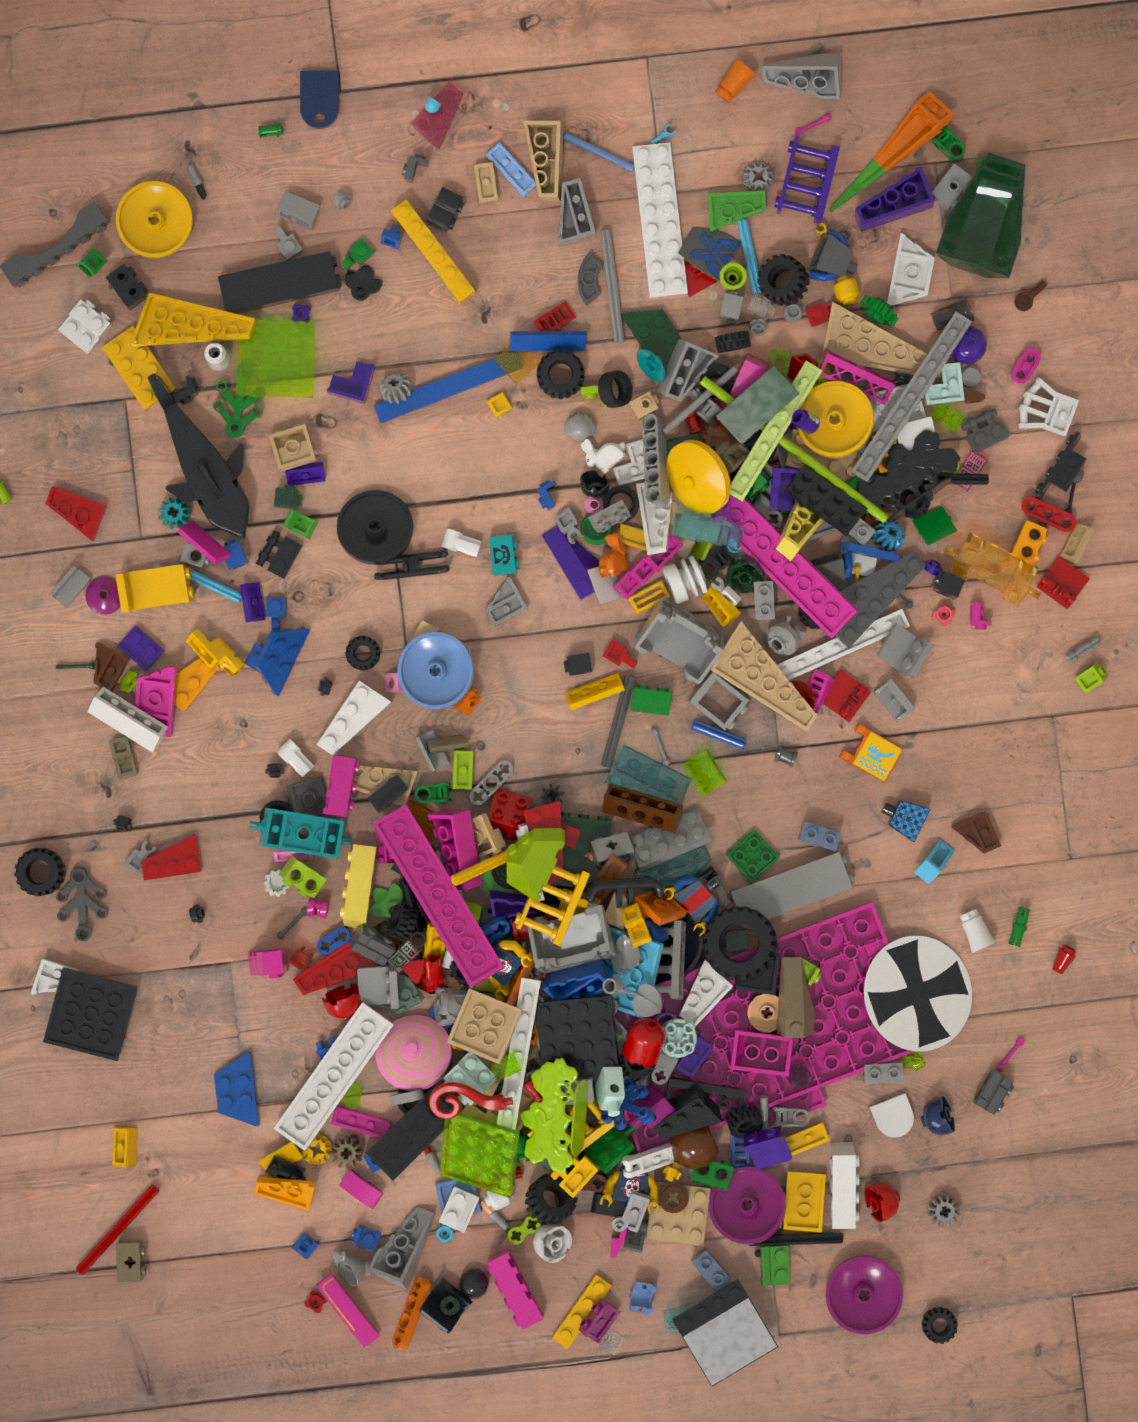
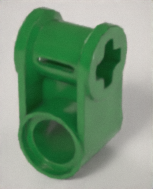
(948, 143)
(435, 793)

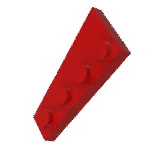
(331, 970)

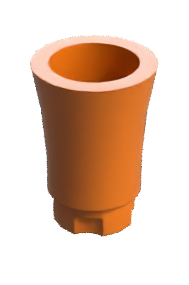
(734, 81)

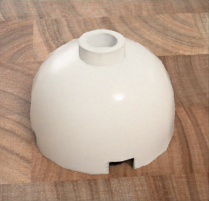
(552, 1242)

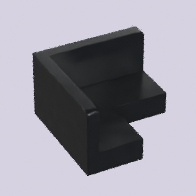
(764, 984)

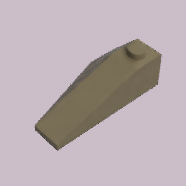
(795, 1005)

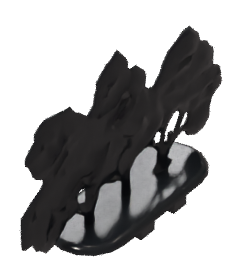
(907, 472)

